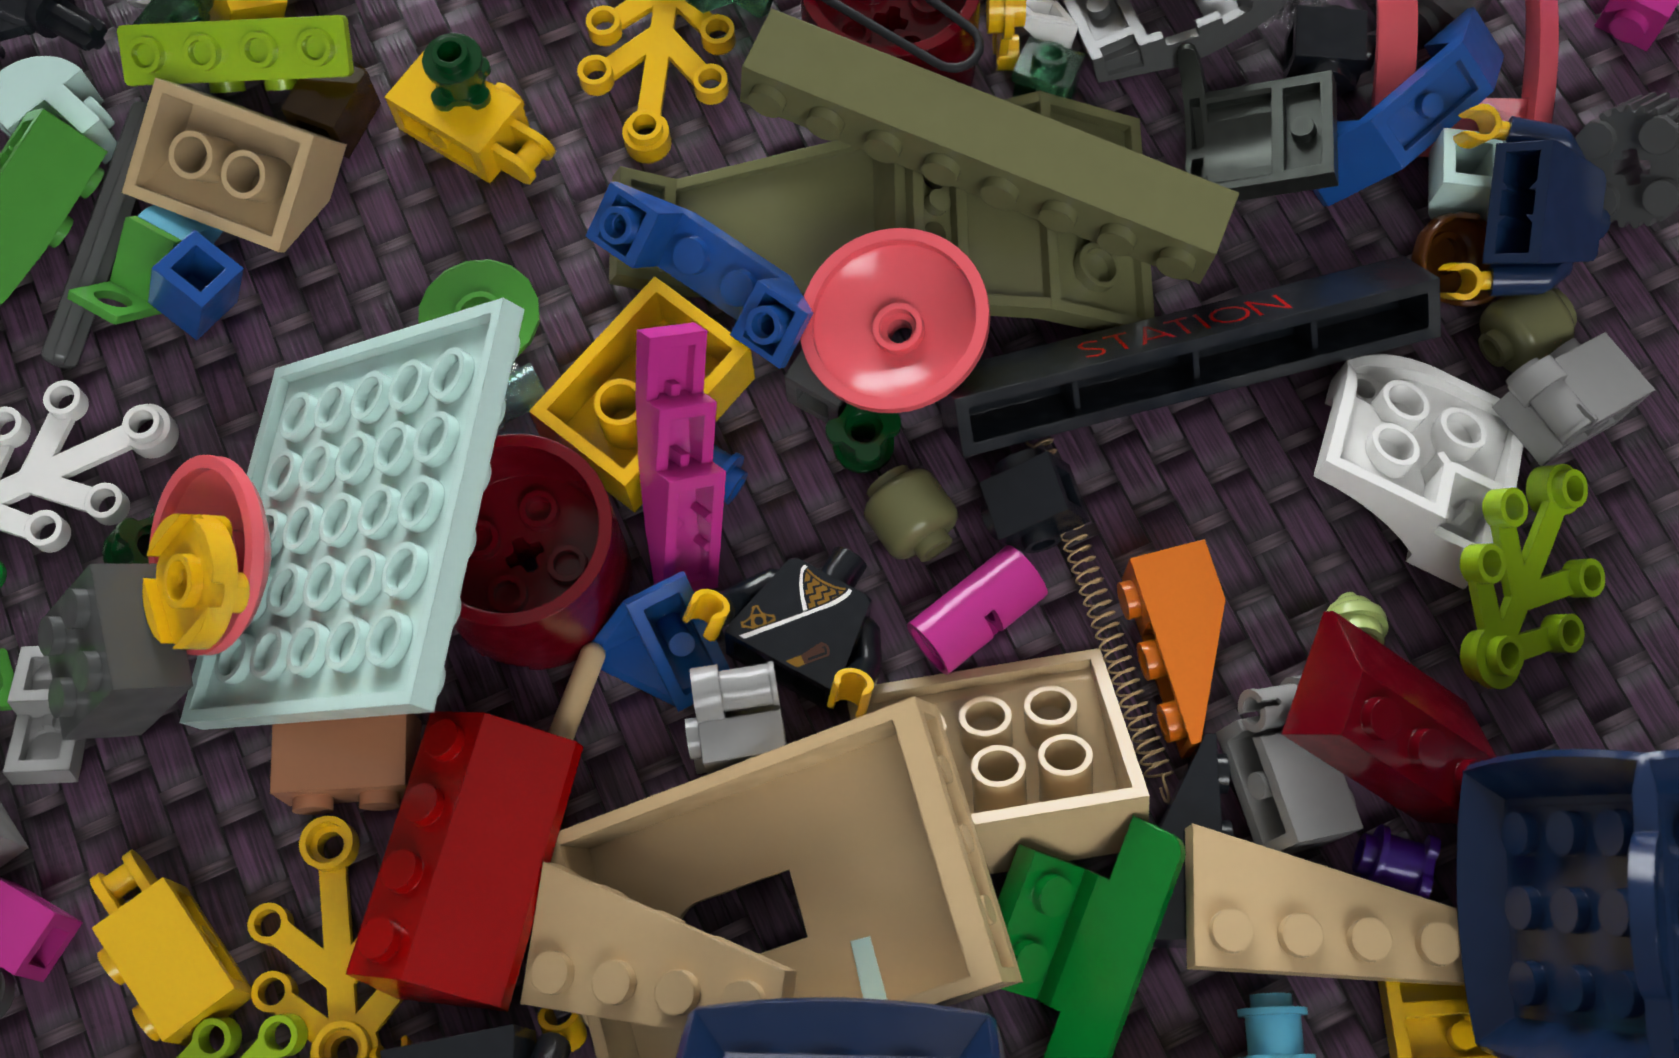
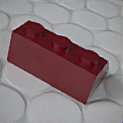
(1384, 723)

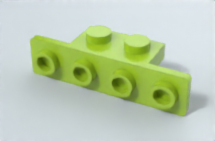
(237, 51)

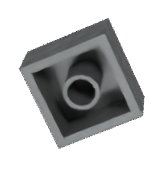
(105, 659)

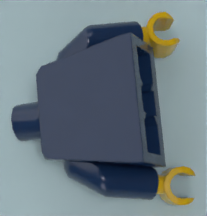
(1540, 207)

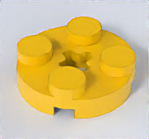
(194, 581)

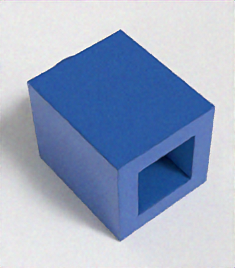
(195, 284)

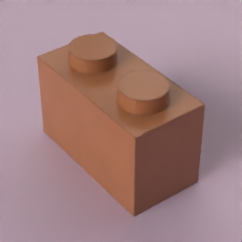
(344, 762)

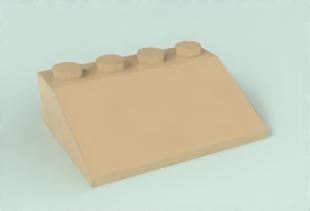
(1036, 753)

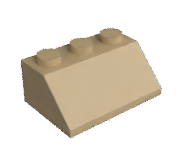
(231, 166)

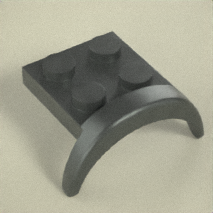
(1262, 134)

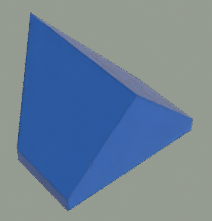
(654, 647)

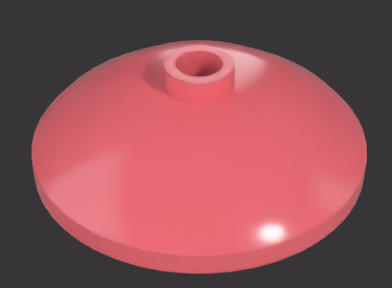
(886, 285)
(222, 488)

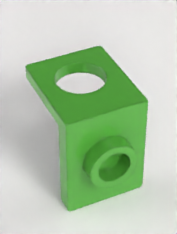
(137, 252)

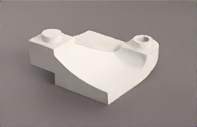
(1418, 455)

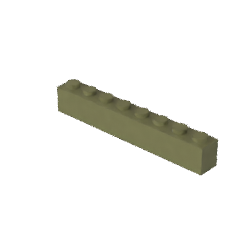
(986, 147)

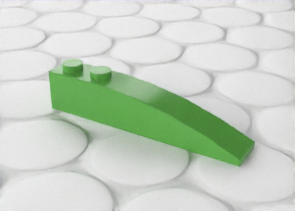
(40, 180)

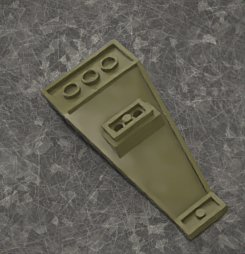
(822, 196)

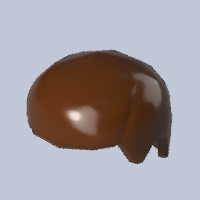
(1453, 239)

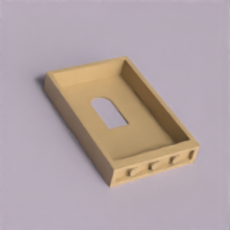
(872, 846)

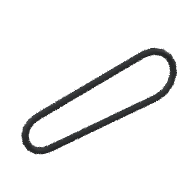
(913, 49)

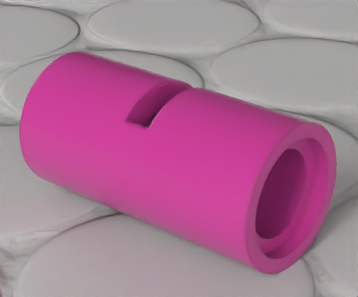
(977, 609)

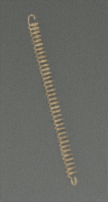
(1109, 651)

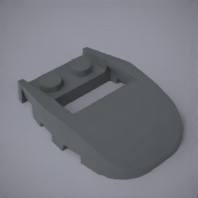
(1122, 49)

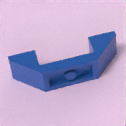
(1411, 117)
(708, 261)

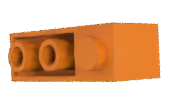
(1179, 618)

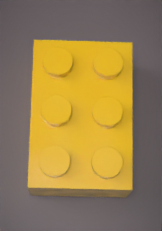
(595, 398)

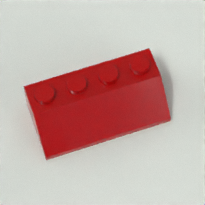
(465, 862)

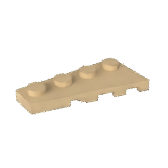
(1300, 918)
(634, 963)

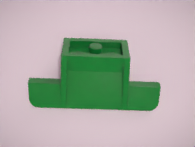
(1089, 935)

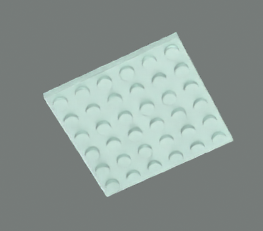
(371, 517)

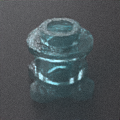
(521, 394)

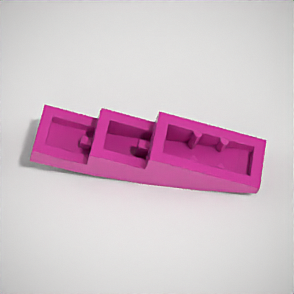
(675, 455)

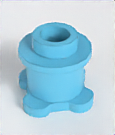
(1274, 1027)

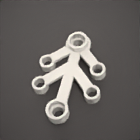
(47, 470)

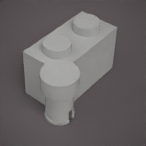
(1571, 396)
(734, 717)
(1283, 789)

